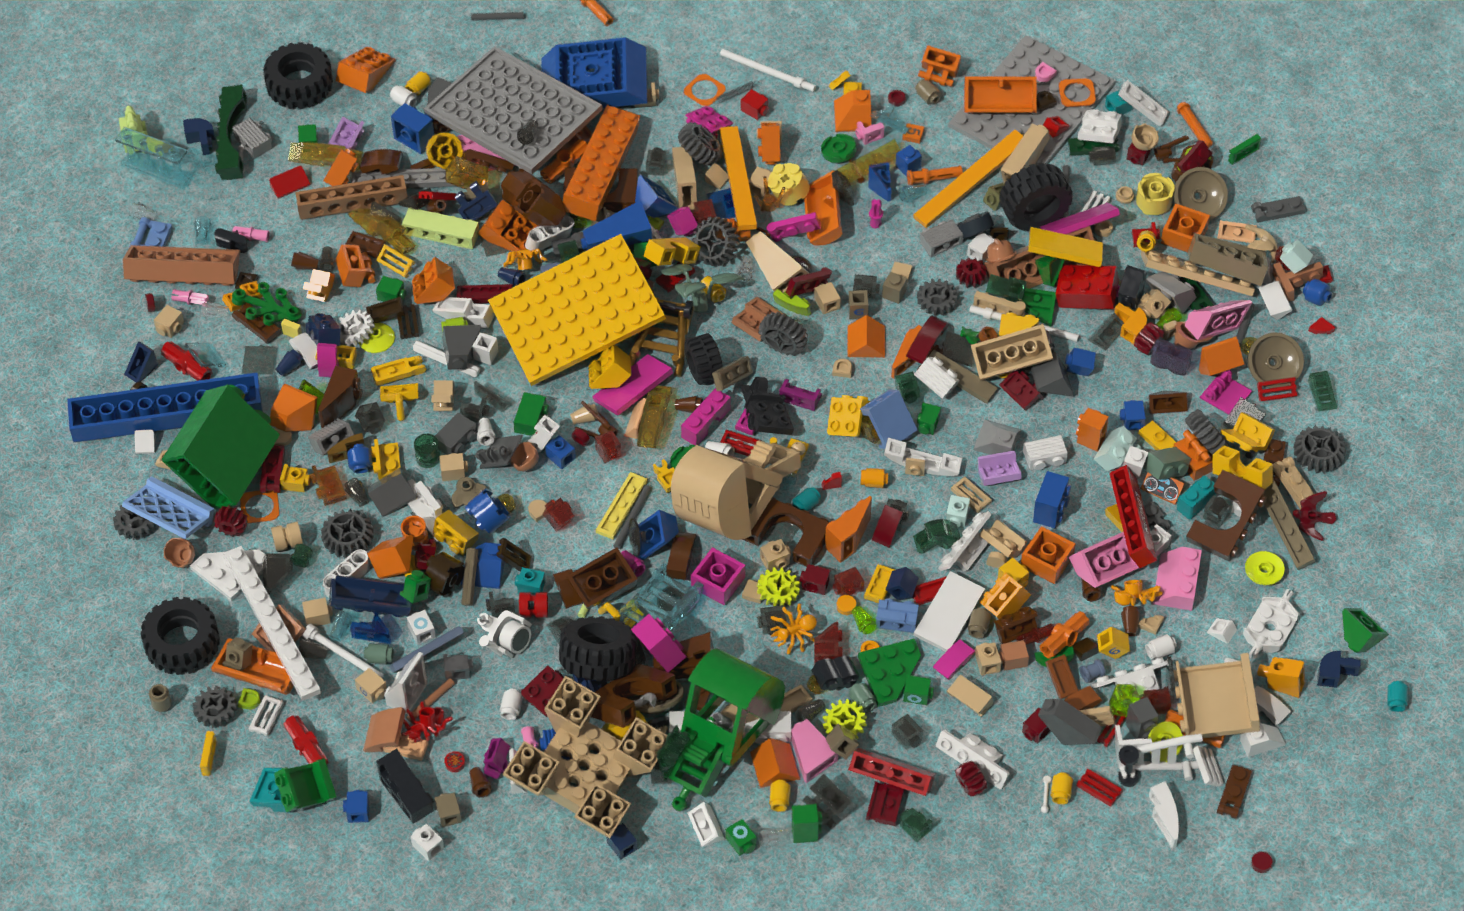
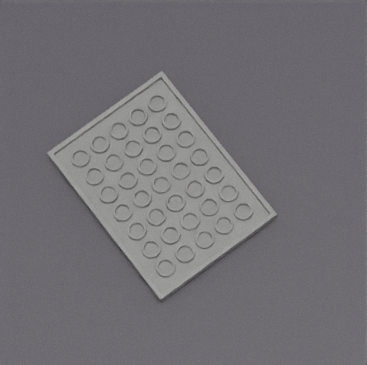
(1022, 61)
(500, 97)

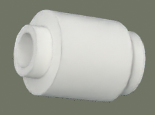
(402, 95)
(1160, 647)
(511, 704)

